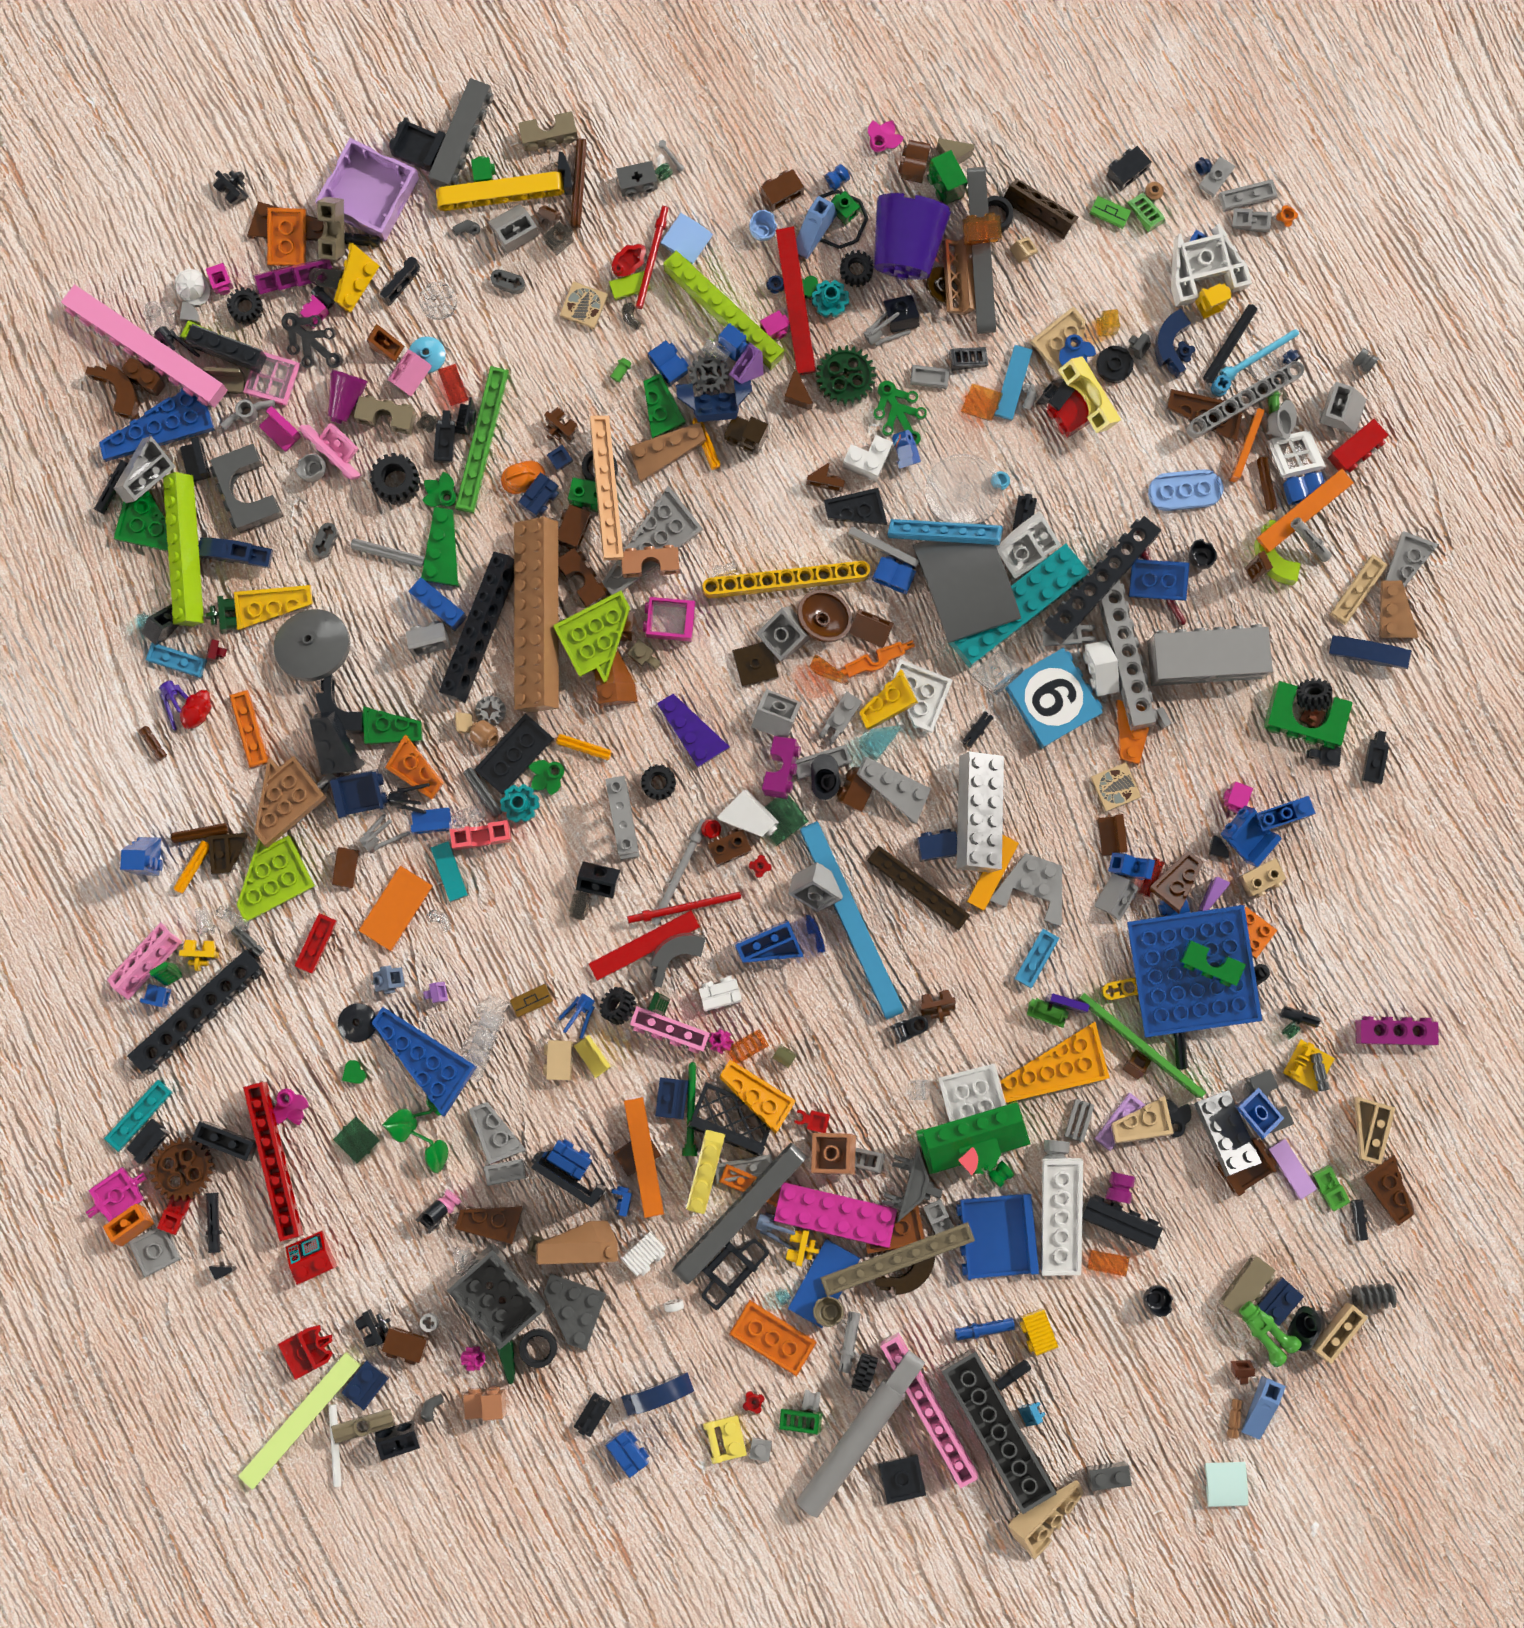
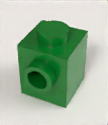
(482, 169)
(845, 207)

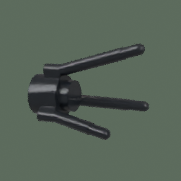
(166, 337)
(400, 799)

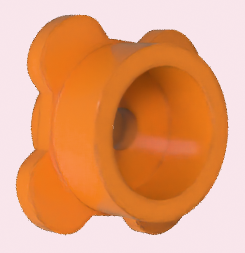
(1286, 210)

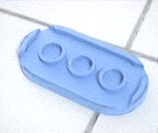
(1185, 490)

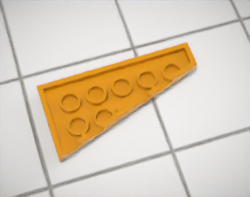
(1064, 1066)

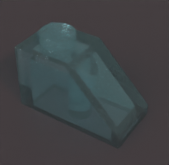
(878, 740)

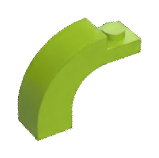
(1283, 570)

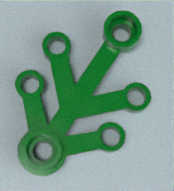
(898, 409)

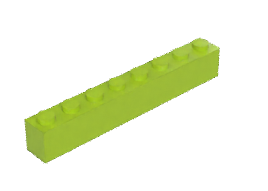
(721, 307)
(183, 549)

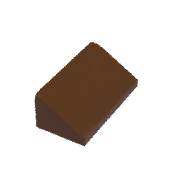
(345, 867)

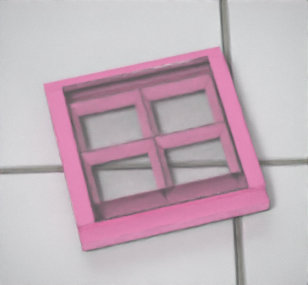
(274, 380)

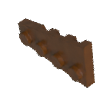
(258, 226)
(1193, 405)

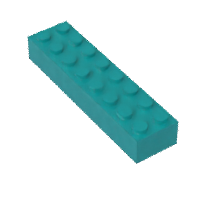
(1033, 595)

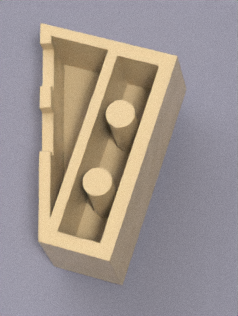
(1372, 1129)

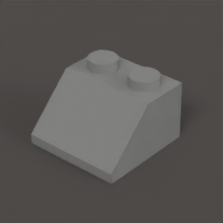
(783, 633)
(427, 639)
(776, 714)
(815, 887)

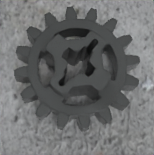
(713, 379)

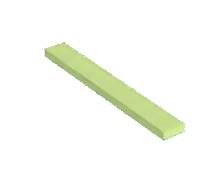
(299, 1420)

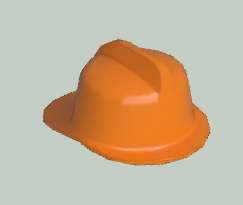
(520, 476)

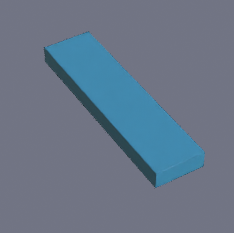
(1013, 382)

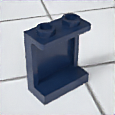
(358, 792)

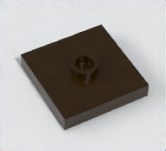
(755, 664)

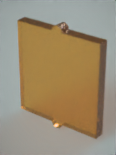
(981, 402)

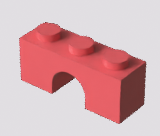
(486, 835)

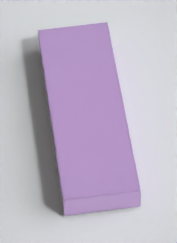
(1128, 1105)
(1292, 1169)

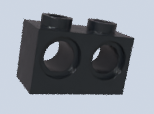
(397, 1440)

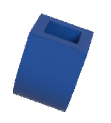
(1131, 866)

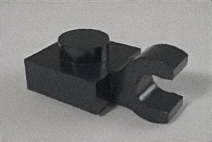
(1326, 756)

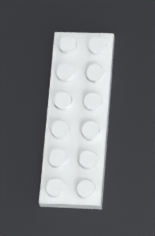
(1062, 1216)

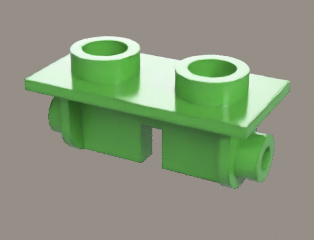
(1039, 1010)

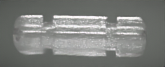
(232, 918)

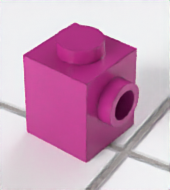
(775, 325)
(1237, 796)

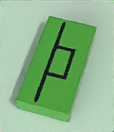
(1110, 212)

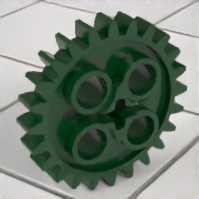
(841, 360)

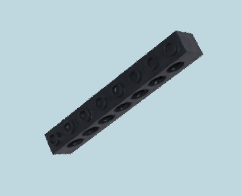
(478, 628)
(1061, 631)
(140, 1055)

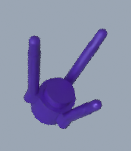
(170, 692)

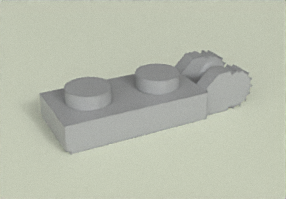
(1074, 638)
(841, 716)

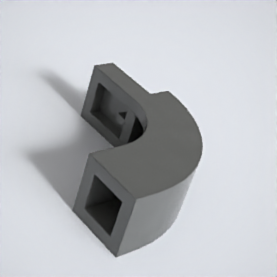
(671, 947)

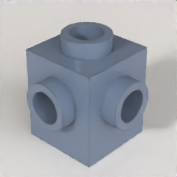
(388, 979)

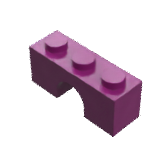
(779, 783)

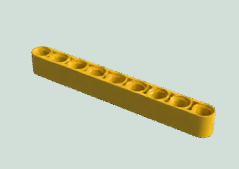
(794, 574)

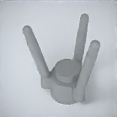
(873, 333)
(370, 838)

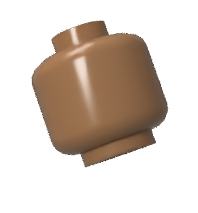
(484, 734)

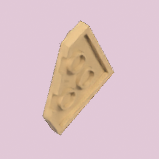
(1053, 338)

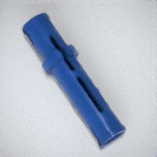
(988, 1328)

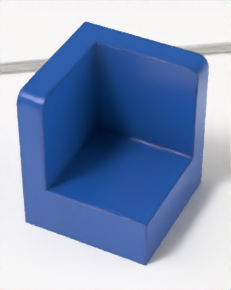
(156, 996)

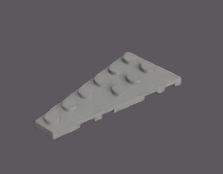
(665, 525)

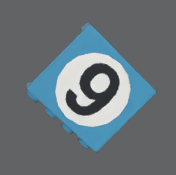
(1053, 698)

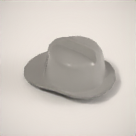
(1282, 421)

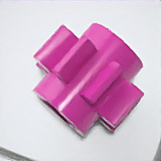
(720, 1041)
(472, 1358)

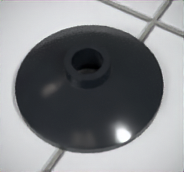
(364, 1029)

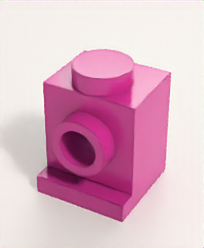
(216, 275)
(315, 307)

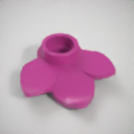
(885, 134)
(290, 1109)

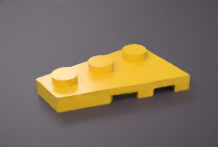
(891, 701)

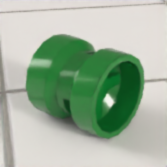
(1001, 1174)

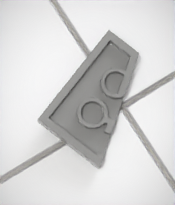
(494, 1134)

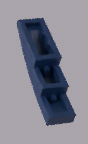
(1370, 652)

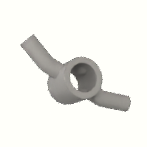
(250, 417)

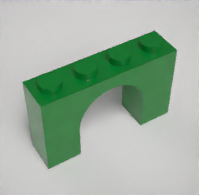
(1281, 718)

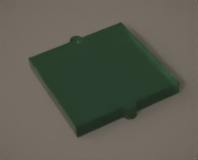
(356, 1139)

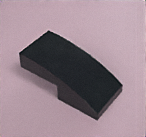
(564, 168)

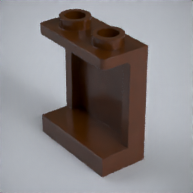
(1246, 1178)

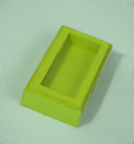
(627, 286)

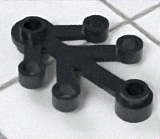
(308, 339)

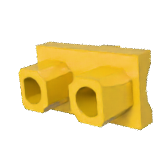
(208, 951)
(797, 1256)

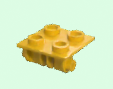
(1300, 1065)

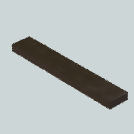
(918, 887)

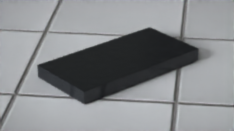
(514, 754)

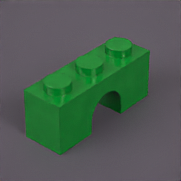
(1195, 957)

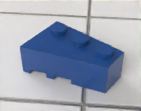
(142, 857)
(769, 944)

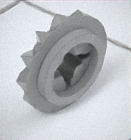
(497, 704)

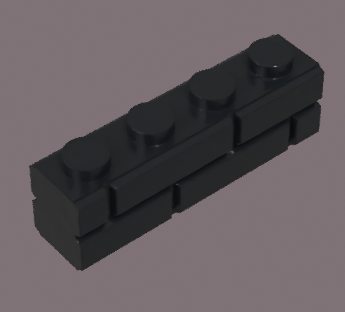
(226, 348)
(1120, 1222)

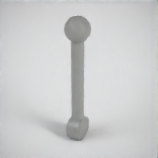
(662, 144)

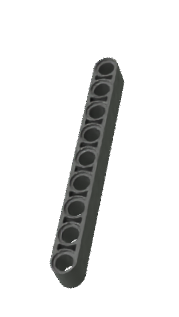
(981, 254)
(739, 1213)

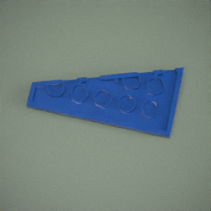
(166, 422)

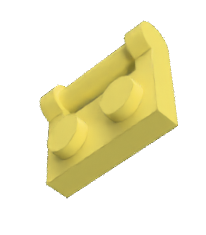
(731, 1436)

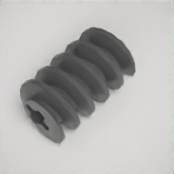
(1374, 1295)

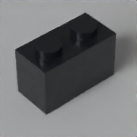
(1128, 168)

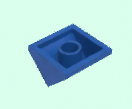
(1259, 1113)

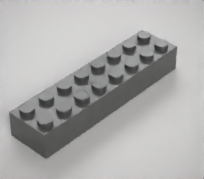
(998, 1431)

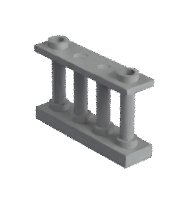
(622, 817)

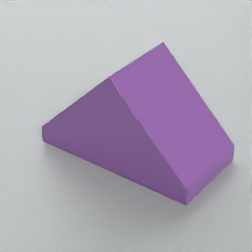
(748, 365)

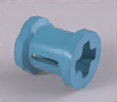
(1222, 380)

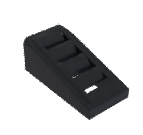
(955, 365)

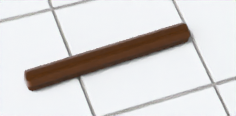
(578, 183)

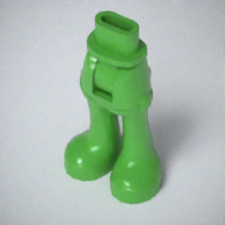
(1260, 1324)

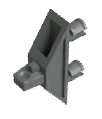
(917, 1187)

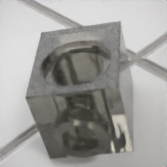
(555, 245)

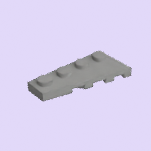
(900, 790)

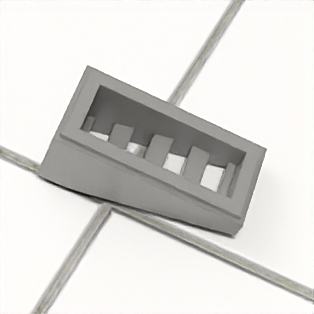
(879, 1164)

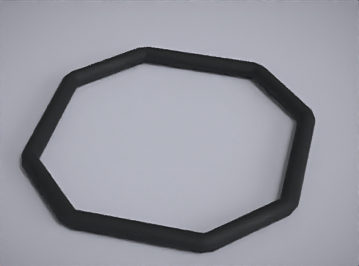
(862, 226)

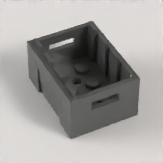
(496, 1319)

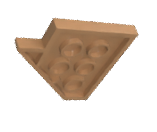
(285, 799)

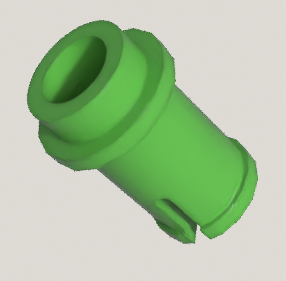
(621, 369)
(1273, 402)

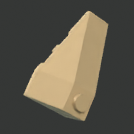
(1038, 1524)

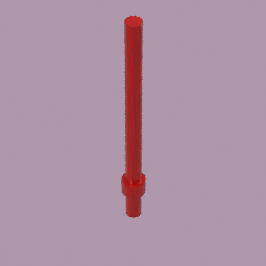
(660, 225)
(647, 915)

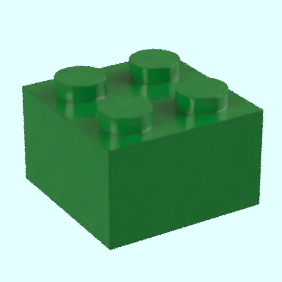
(947, 178)

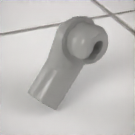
(1031, 396)

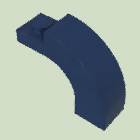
(1164, 342)
(658, 1395)

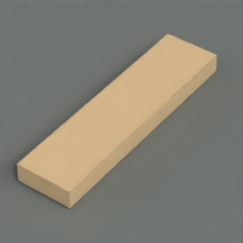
(1358, 589)

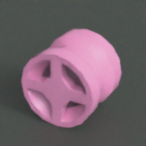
(450, 1200)

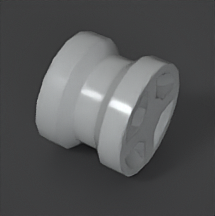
(811, 1400)

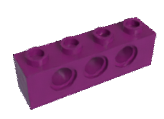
(1427, 1031)

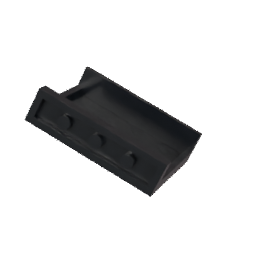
(566, 1182)

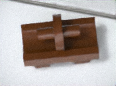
(554, 420)
(939, 1008)

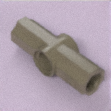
(349, 1429)

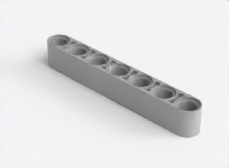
(1251, 393)

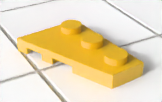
(356, 276)

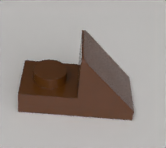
(820, 479)

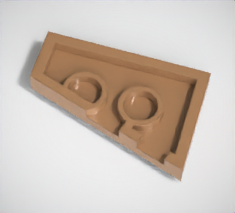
(1395, 612)

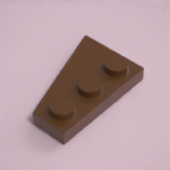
(1388, 1188)

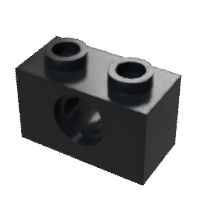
(597, 879)

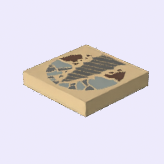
(584, 305)
(1115, 787)

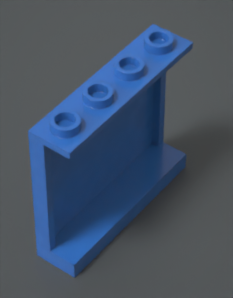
(1002, 1236)

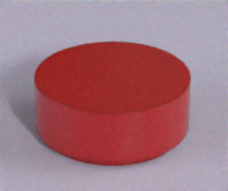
(711, 828)

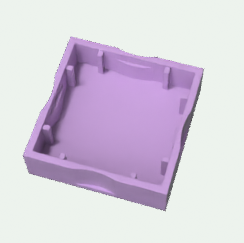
(371, 187)

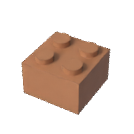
(833, 1153)

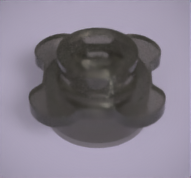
(426, 417)

